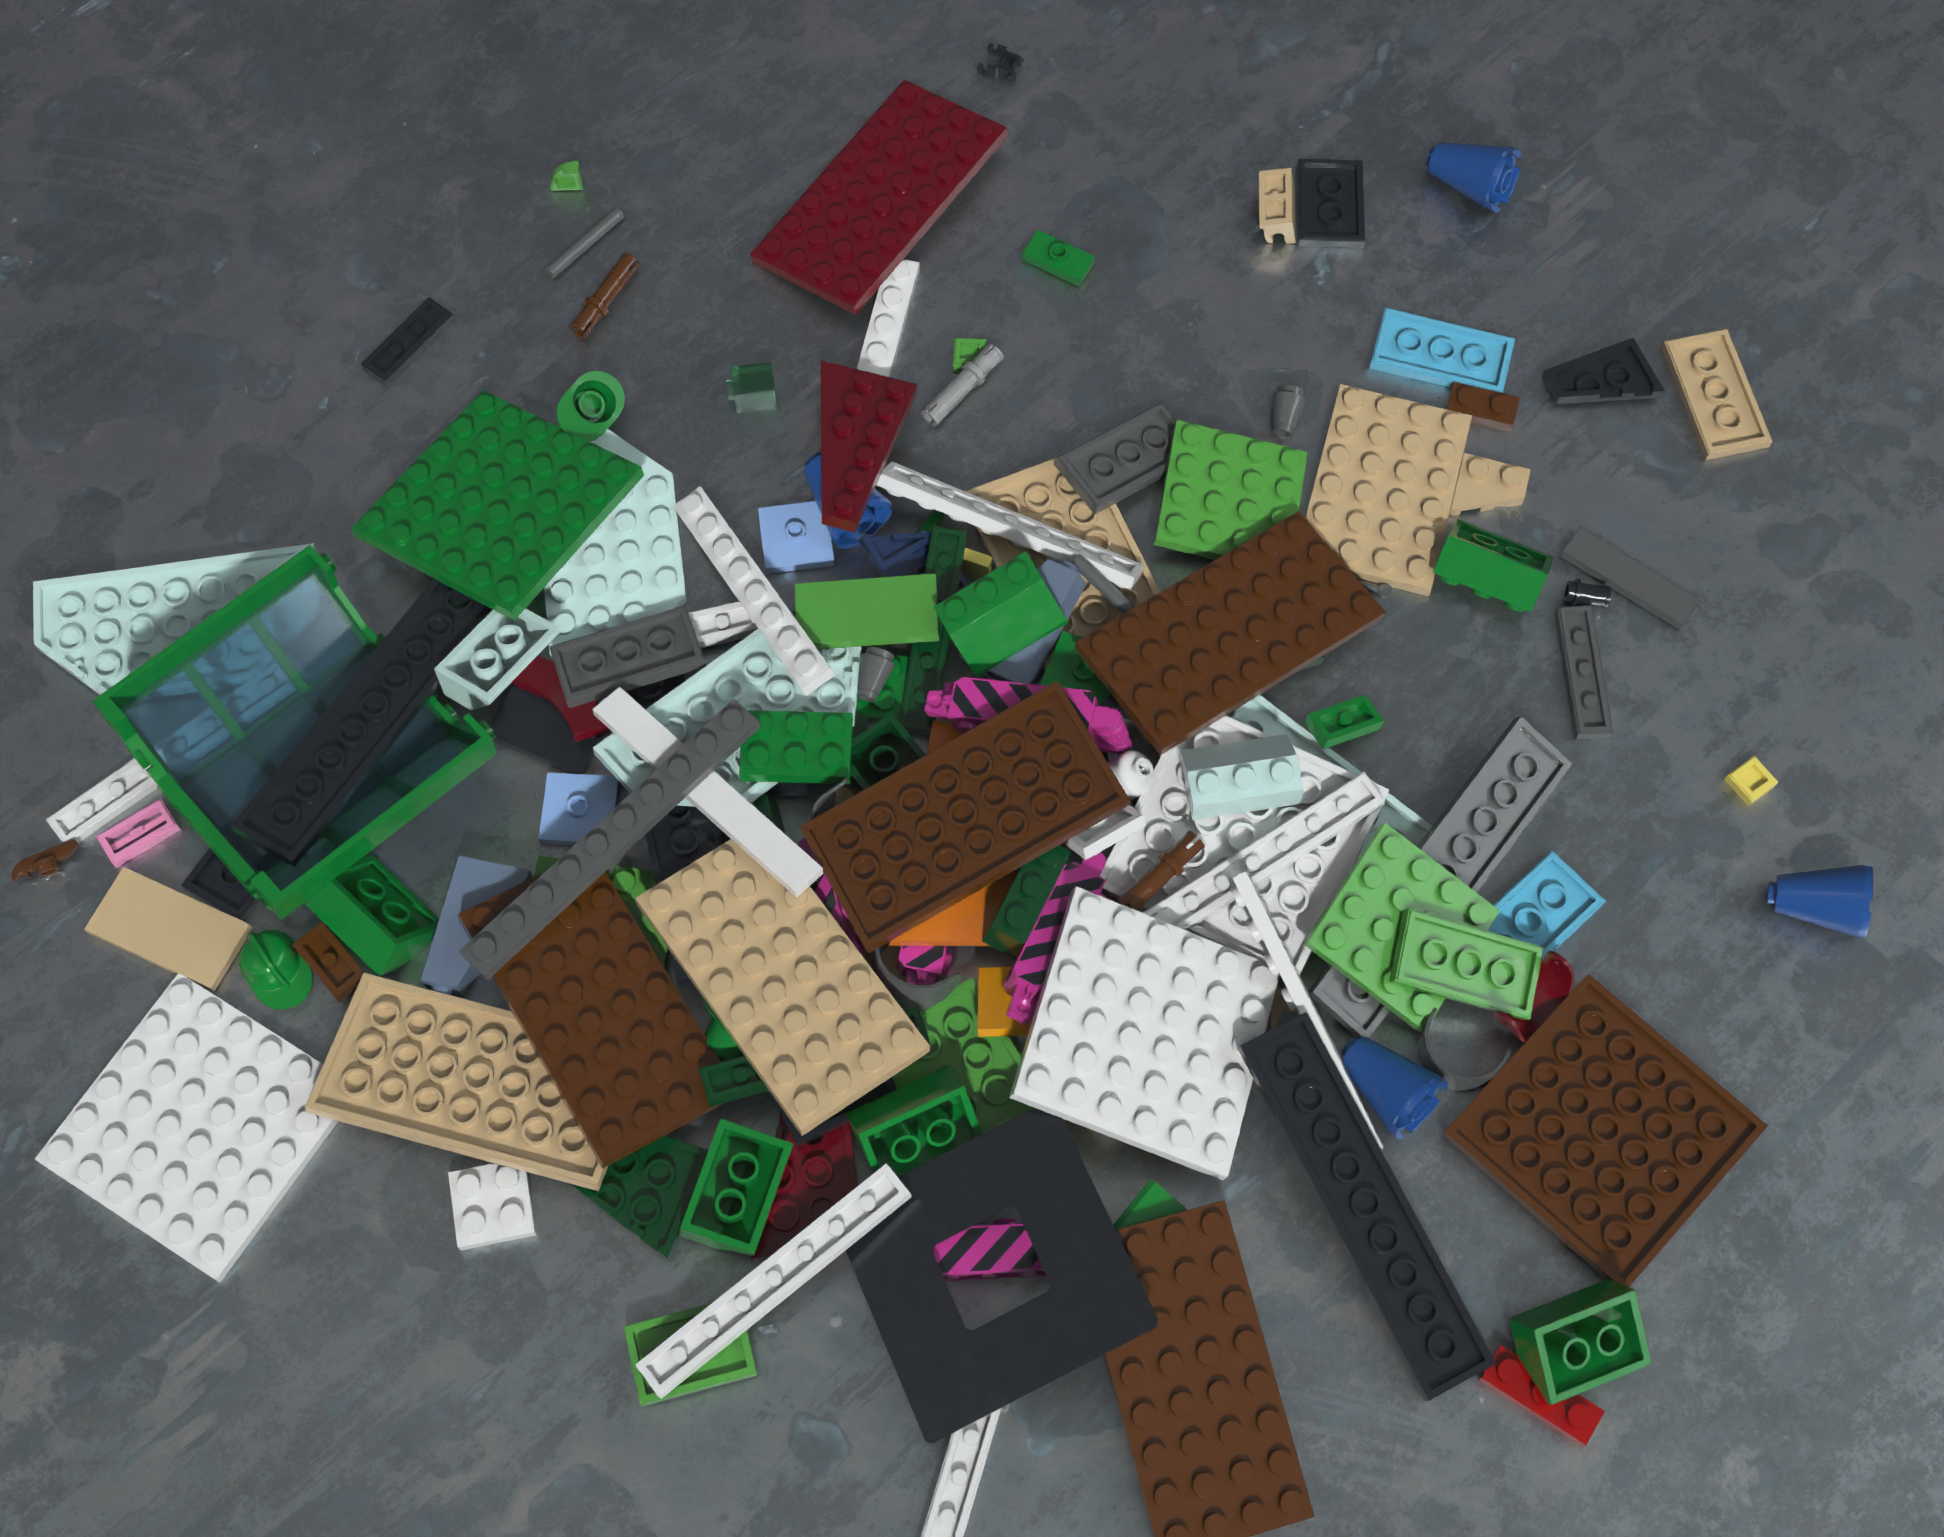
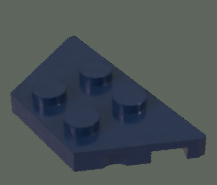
(901, 554)

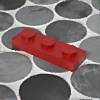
(1571, 1417)

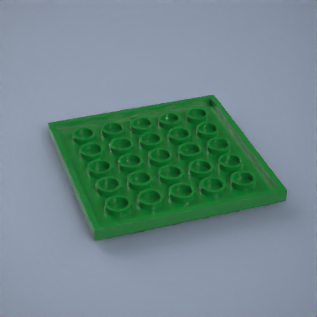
(498, 504)

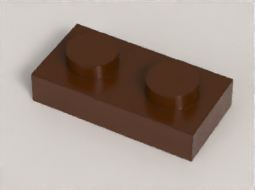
(1485, 406)
(329, 961)

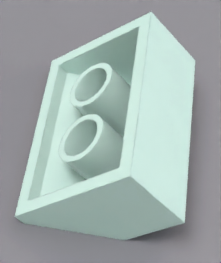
(493, 657)
(1241, 777)

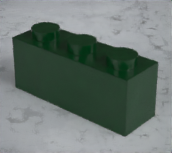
(1025, 901)

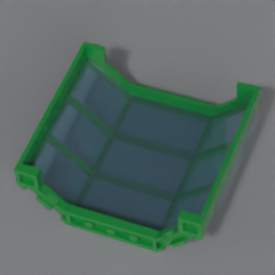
(240, 696)

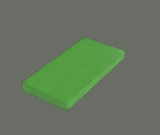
(868, 611)
(1466, 964)

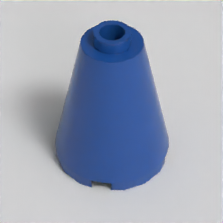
(1477, 171)
(873, 519)
(1826, 898)
(1392, 1084)

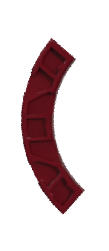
(542, 680)

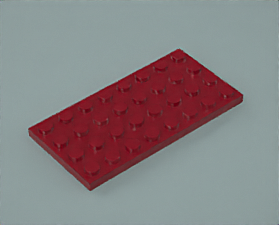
(879, 196)

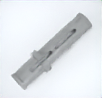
(970, 376)

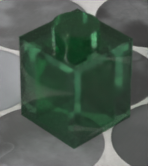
(752, 387)

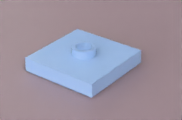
(794, 538)
(575, 806)

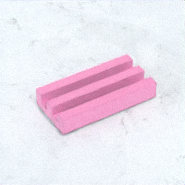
(142, 837)

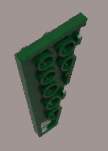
(651, 1191)

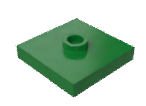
(1071, 670)

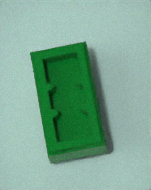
(1058, 258)

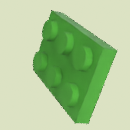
(727, 1366)

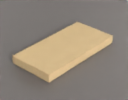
(1716, 394)
(168, 928)

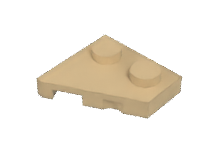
(1488, 484)

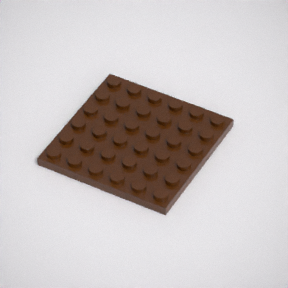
(1605, 1132)

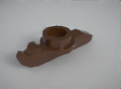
(45, 861)

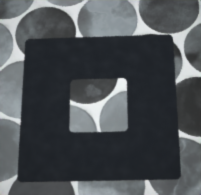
(1092, 1296)

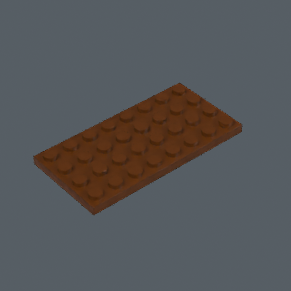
(1229, 632)
(964, 816)
(604, 1020)
(1202, 1388)

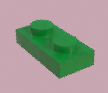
(1344, 721)

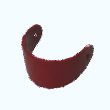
(1552, 988)

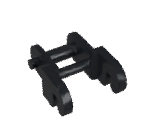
(998, 70)

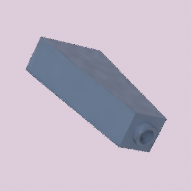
(1026, 665)
(470, 885)

